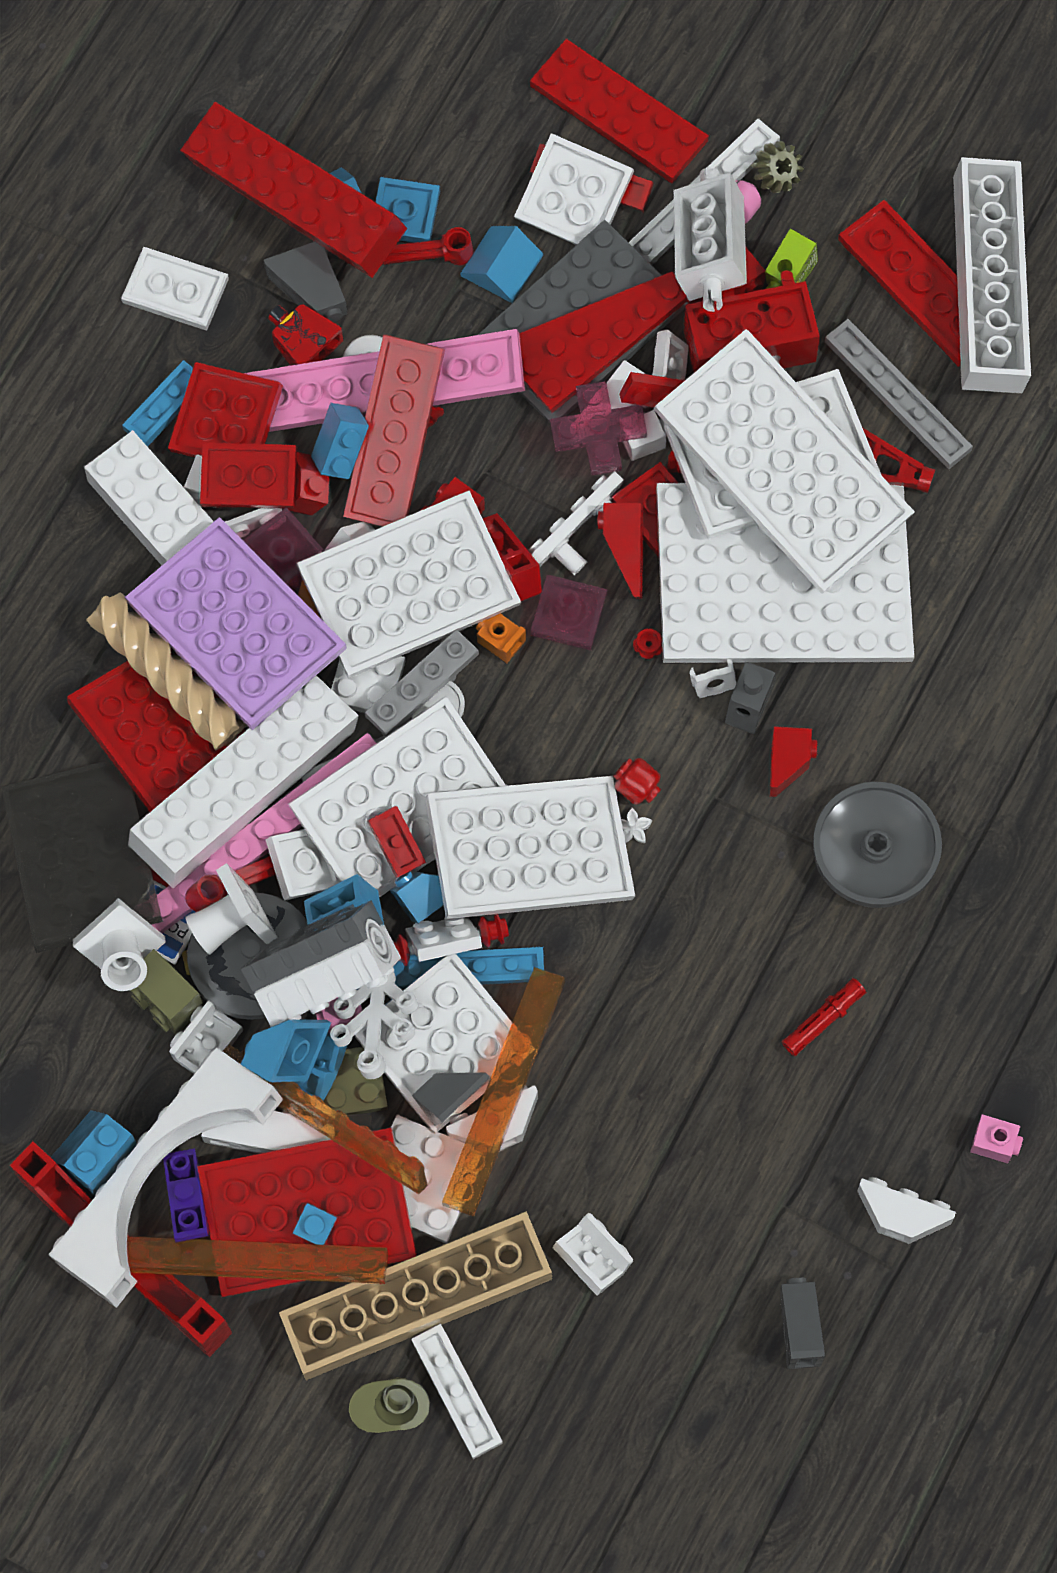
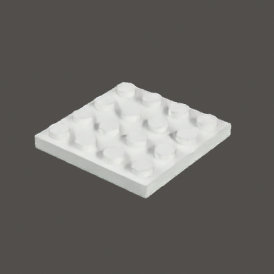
(455, 1032)

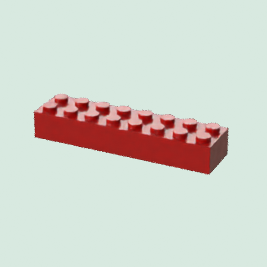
(294, 189)

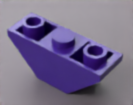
(185, 1195)

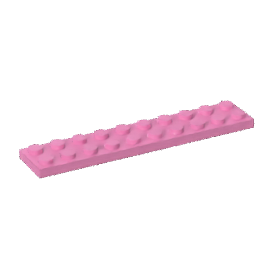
(470, 370)

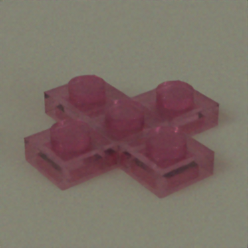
(598, 428)

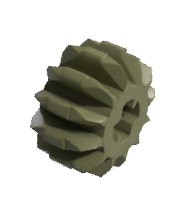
(787, 165)

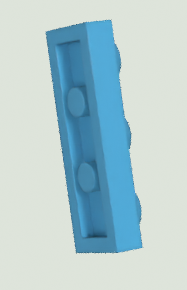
(160, 406)

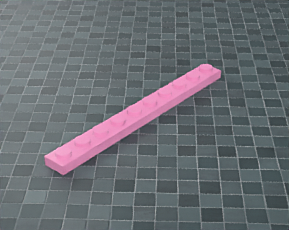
(250, 842)

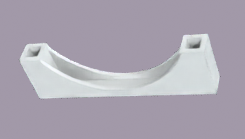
(97, 1241)

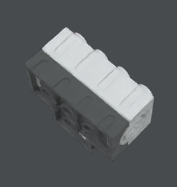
(322, 963)

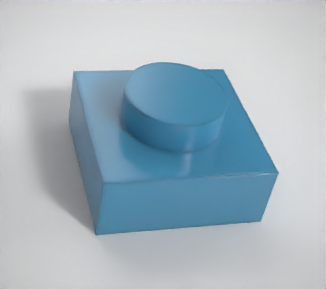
(315, 1224)

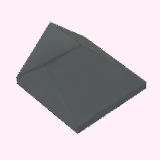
(446, 1092)

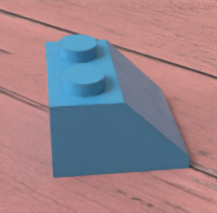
(286, 1050)

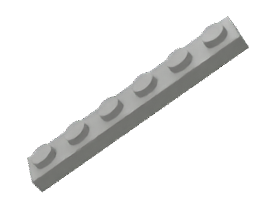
(898, 394)

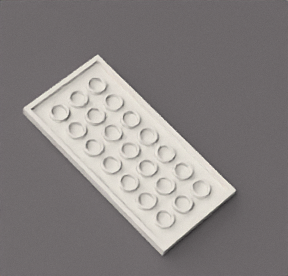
(784, 461)

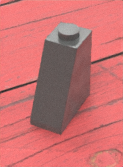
(308, 279)
(801, 1324)

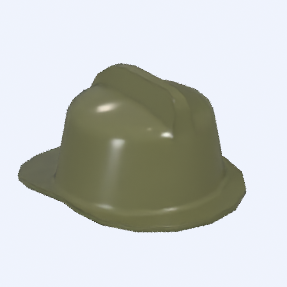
(389, 1405)

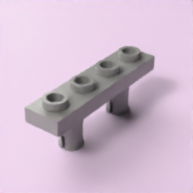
(421, 683)

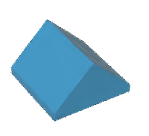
(503, 262)

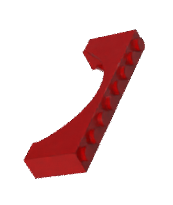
(171, 1297)

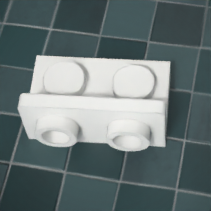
(670, 356)

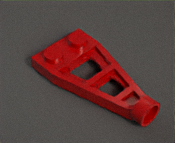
(908, 465)

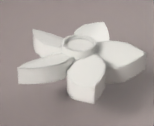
(635, 827)

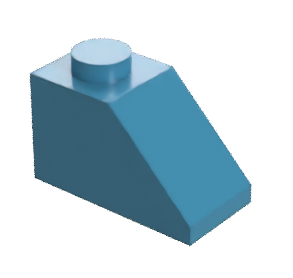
(418, 894)

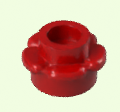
(645, 636)

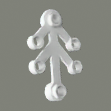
(373, 1016)

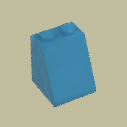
(94, 1151)

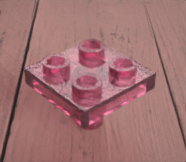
(569, 612)

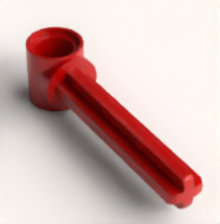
(435, 249)
(215, 889)

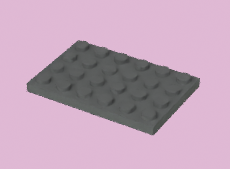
(588, 273)

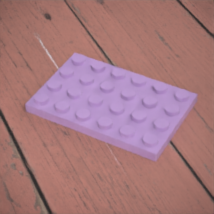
(236, 623)

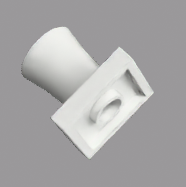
(230, 914)
(118, 945)

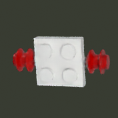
(449, 937)

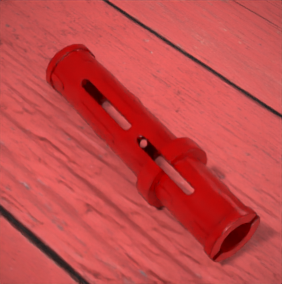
(830, 1011)

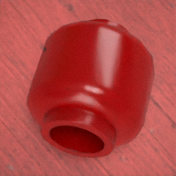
(637, 781)

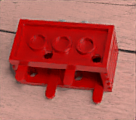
(784, 330)

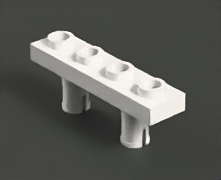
(557, 543)

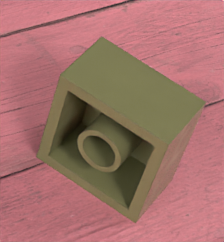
(166, 995)

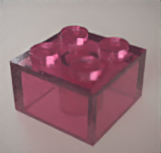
(282, 545)

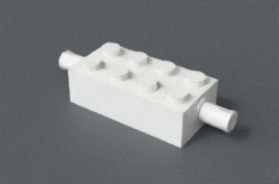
(709, 237)

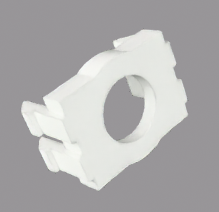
(701, 681)

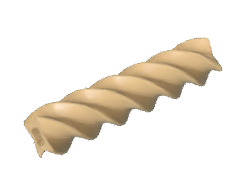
(166, 673)

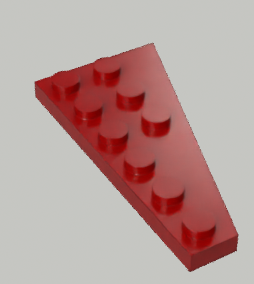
(590, 339)

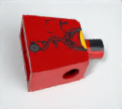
(304, 334)

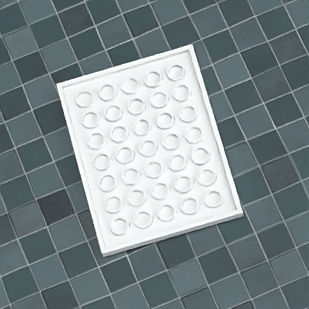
(752, 604)

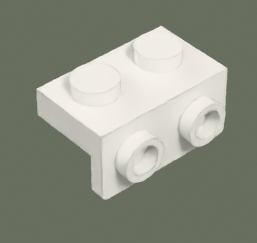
(206, 1032)
(593, 1254)

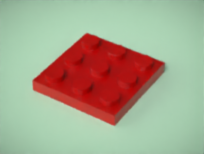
(224, 409)

